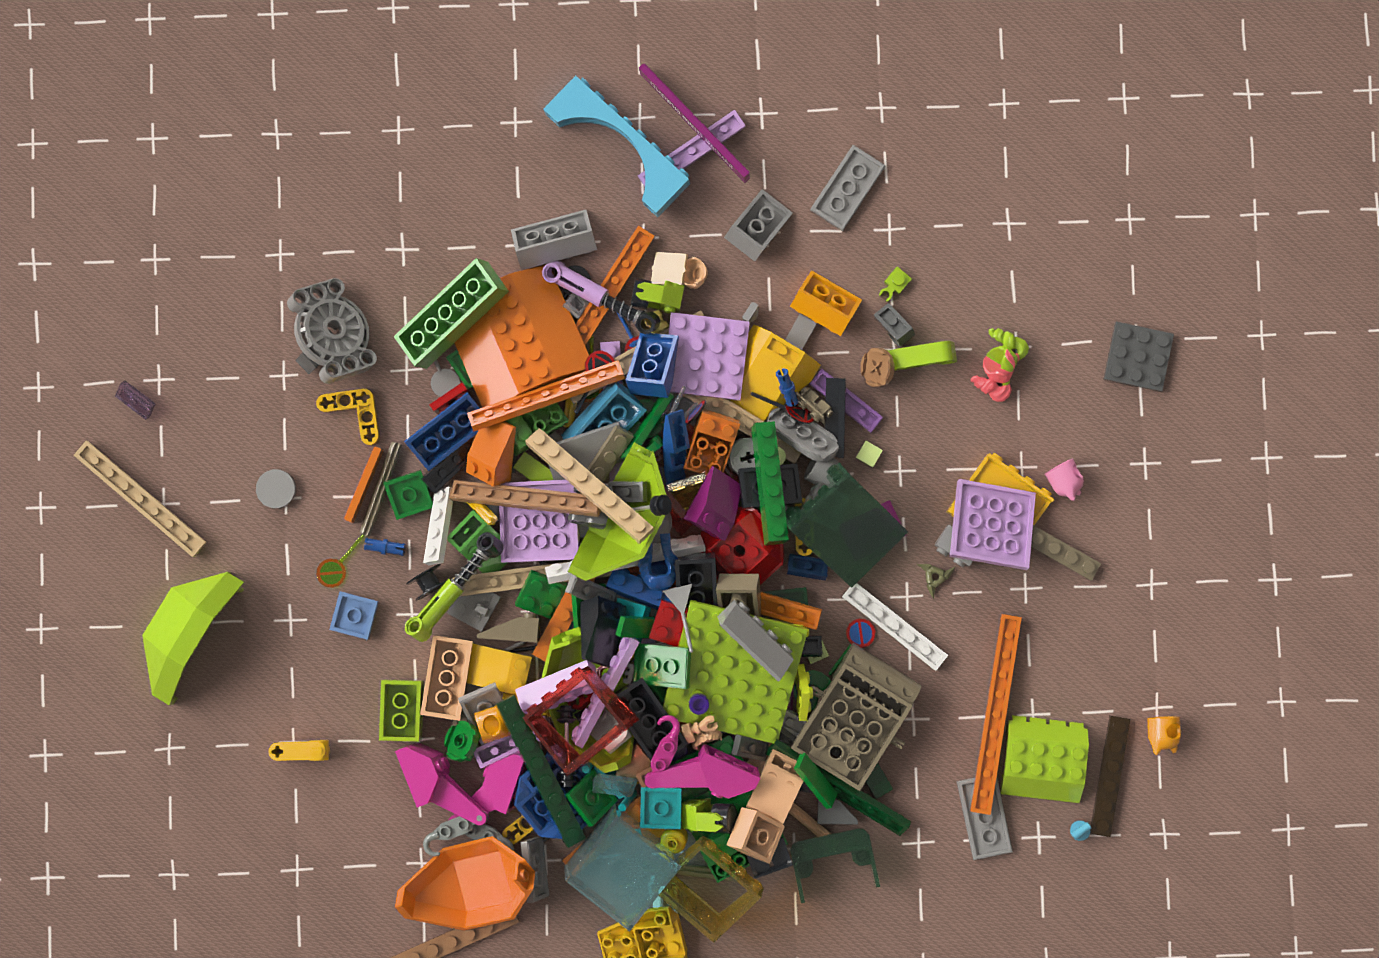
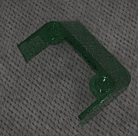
(854, 841)

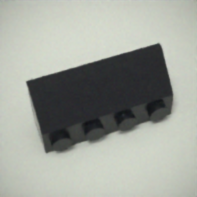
(699, 571)
(649, 711)

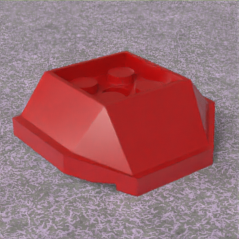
(747, 532)

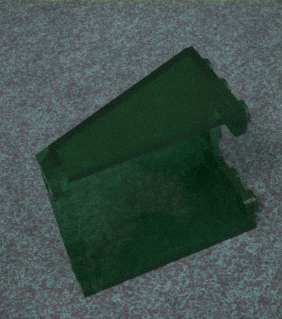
(846, 526)

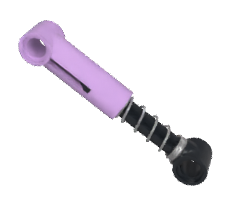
(598, 295)

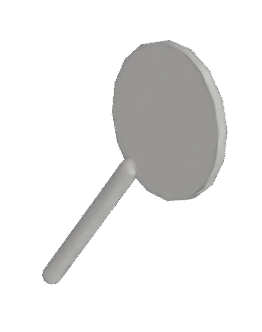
(443, 380)

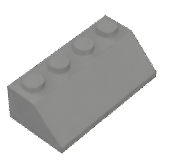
(553, 239)
(755, 639)

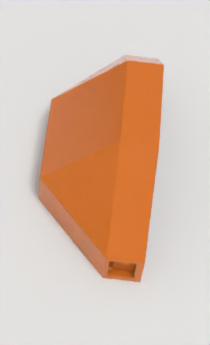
(468, 886)

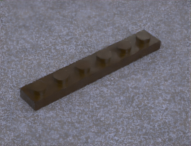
(1109, 776)

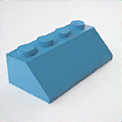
(610, 406)

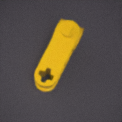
(304, 750)

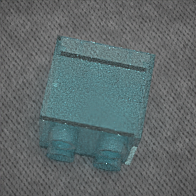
(621, 867)

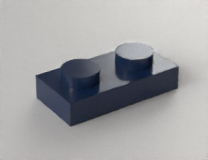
(807, 567)

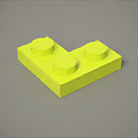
(804, 693)

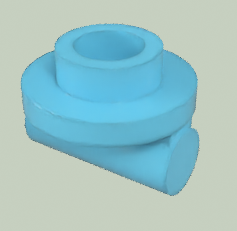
(1080, 830)

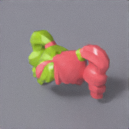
(1000, 365)

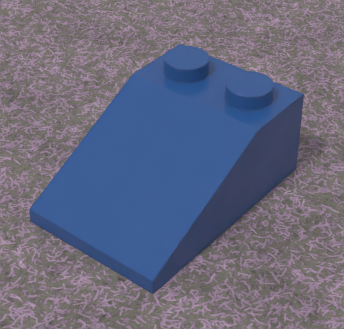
(653, 365)

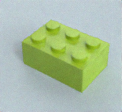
(401, 710)

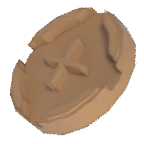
(877, 367)

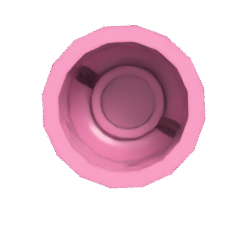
(1066, 479)

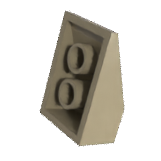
(741, 588)
(518, 629)

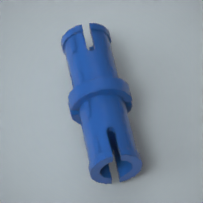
(787, 387)
(384, 546)

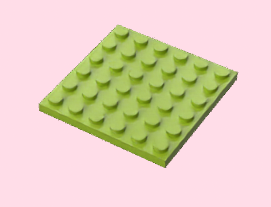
(738, 689)

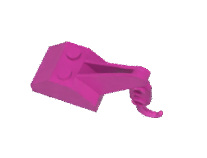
(712, 768)

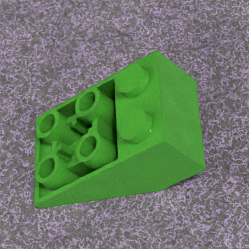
(546, 418)
(465, 538)

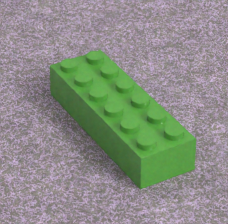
(451, 313)

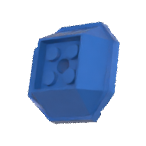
(532, 807)

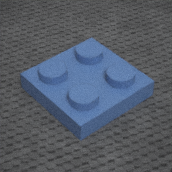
(354, 615)

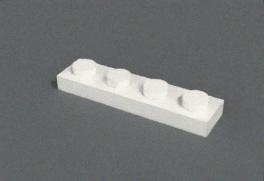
(438, 527)

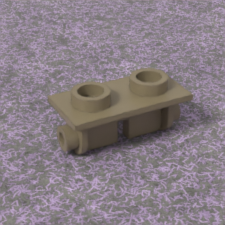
(818, 411)

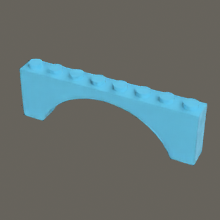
(581, 105)

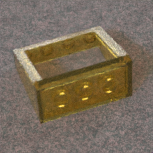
(696, 909)

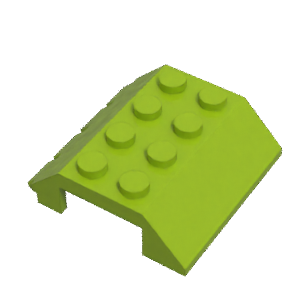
(1045, 759)

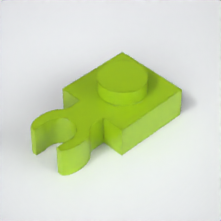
(896, 282)

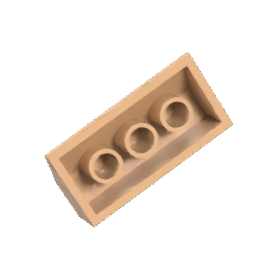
(446, 677)

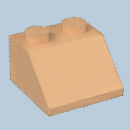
(755, 835)

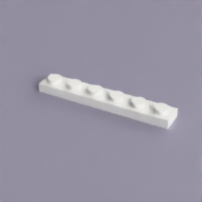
(895, 626)

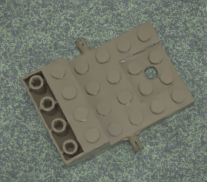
(858, 715)

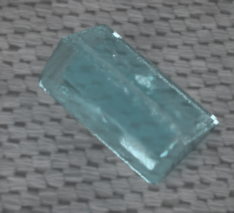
(614, 785)

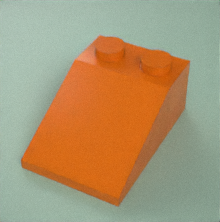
(492, 454)

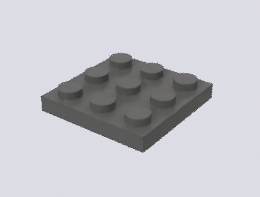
(1138, 356)

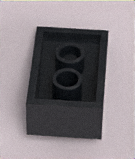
(599, 628)

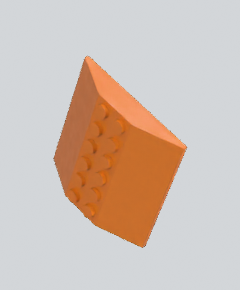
(522, 340)

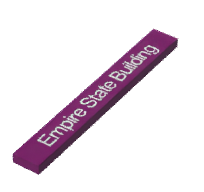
(694, 123)

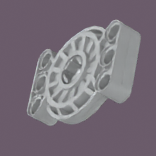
(318, 343)

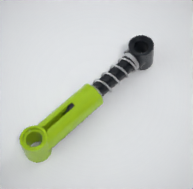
(421, 626)

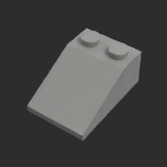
(758, 225)

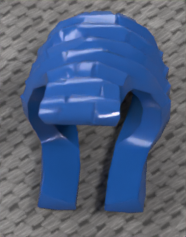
(659, 574)

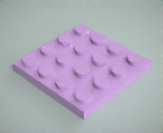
(709, 355)
(992, 524)
(536, 533)

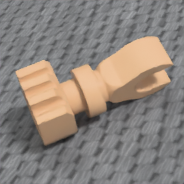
(689, 730)

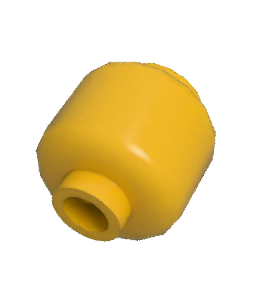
(674, 839)

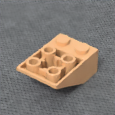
(776, 787)

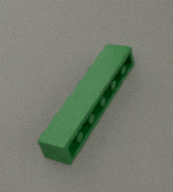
(769, 483)

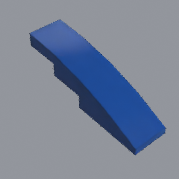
(674, 446)

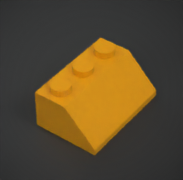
(825, 303)

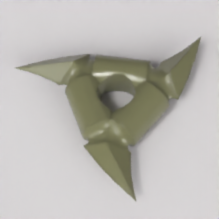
(943, 575)

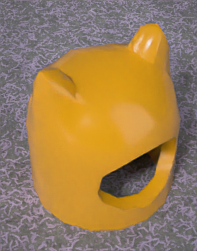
(491, 725)
(1164, 733)

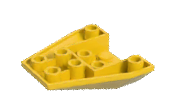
(764, 357)
(653, 936)

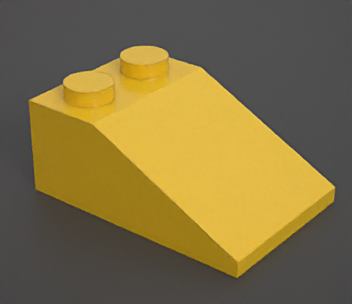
(495, 665)

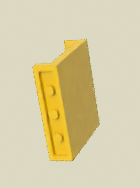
(996, 473)

